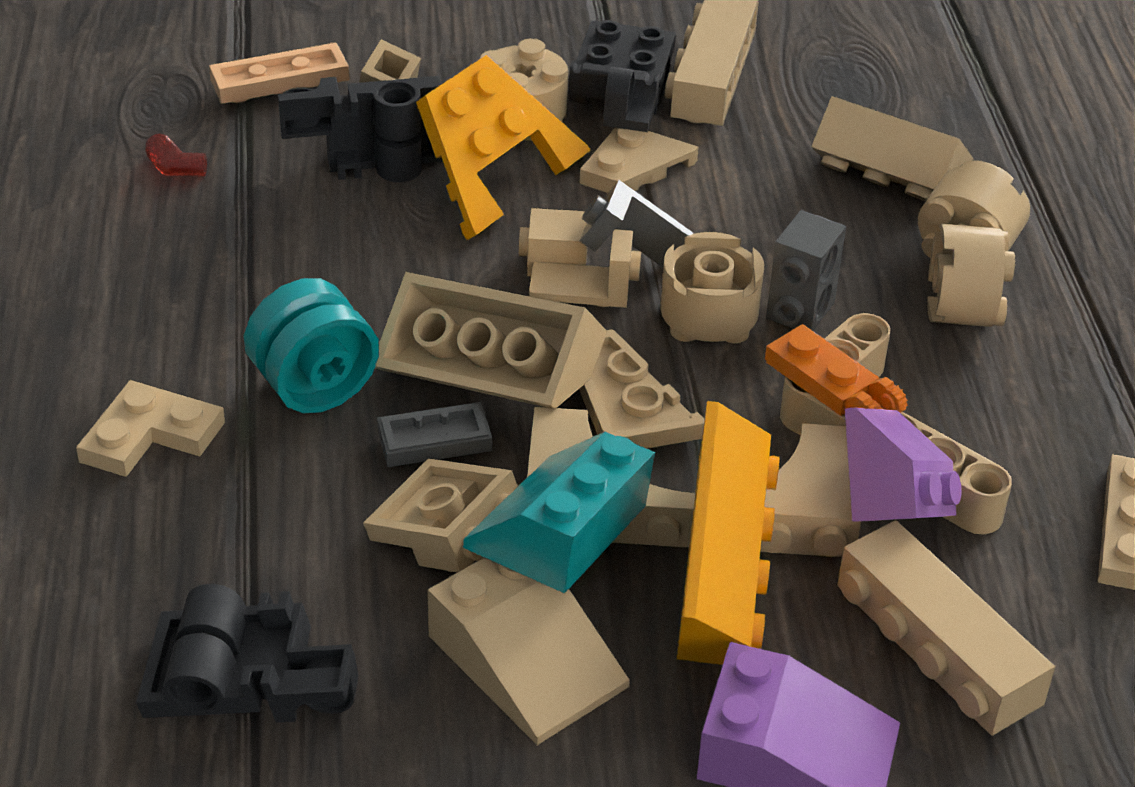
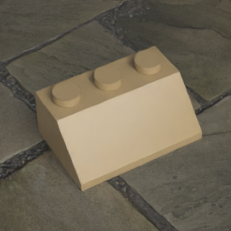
(886, 148)

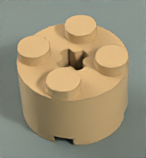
(537, 71)
(974, 196)
(969, 275)
(711, 288)

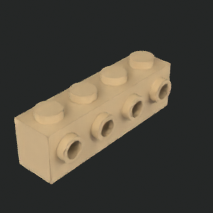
(711, 60)
(945, 627)

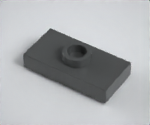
(434, 434)

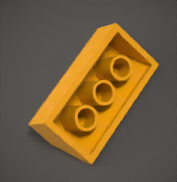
(727, 538)

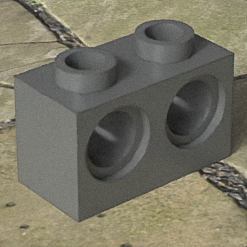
(805, 271)

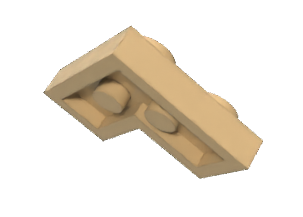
(145, 417)

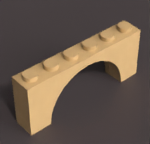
(808, 501)

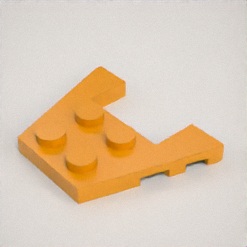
(480, 119)

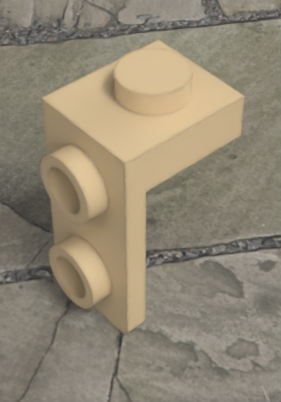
(590, 283)

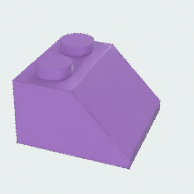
(896, 469)

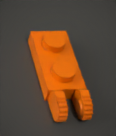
(831, 373)

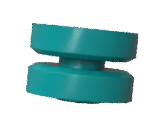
(311, 345)

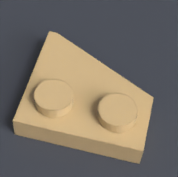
(634, 159)

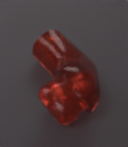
(171, 160)

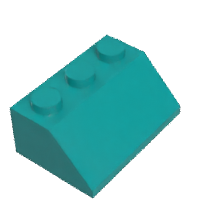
(567, 511)

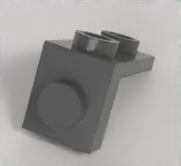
(627, 210)

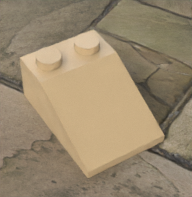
(524, 646)

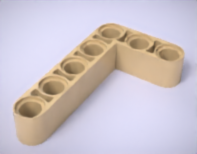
(983, 482)

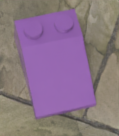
(790, 728)

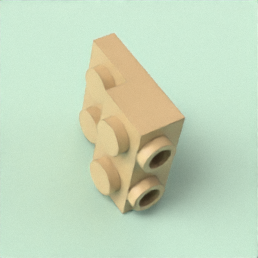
(439, 510)

